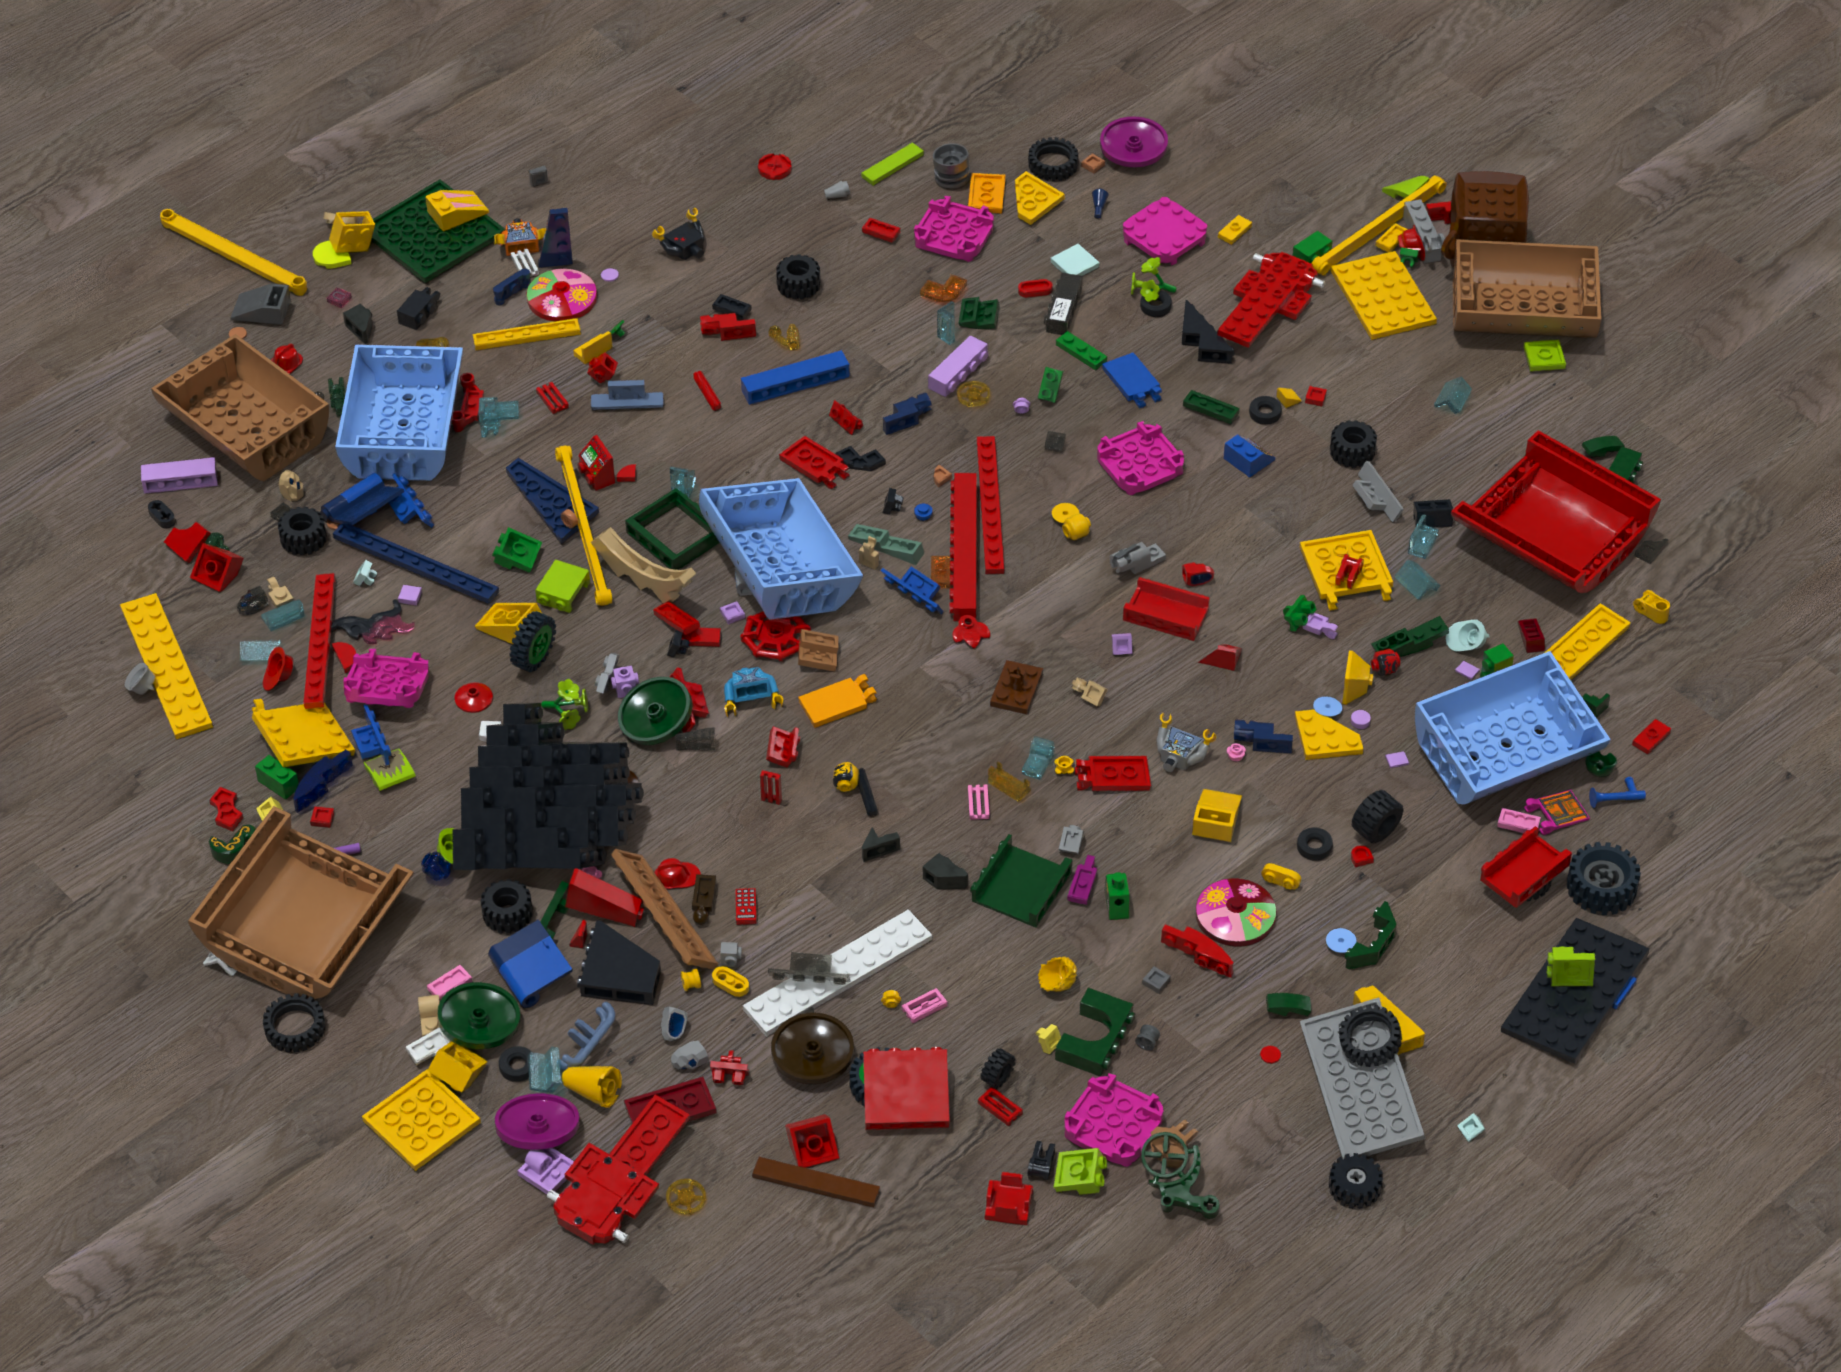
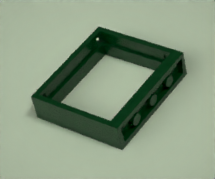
(636, 530)

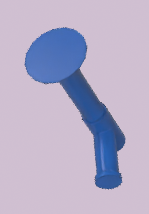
(1632, 794)

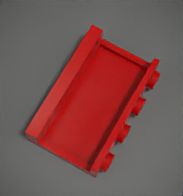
(1166, 609)
(1524, 867)

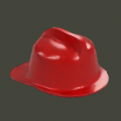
(1411, 240)
(287, 358)
(278, 668)
(676, 874)

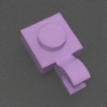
(1319, 624)

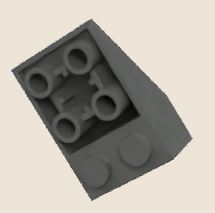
(263, 304)

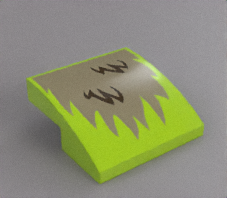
(389, 775)

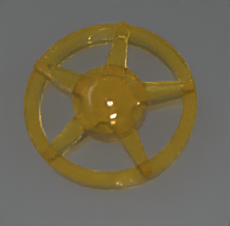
(973, 393)
(685, 1196)

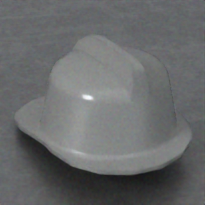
(140, 679)

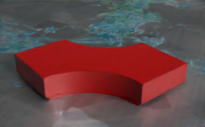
(228, 815)

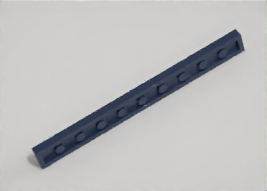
(416, 562)

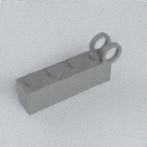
(1416, 214)

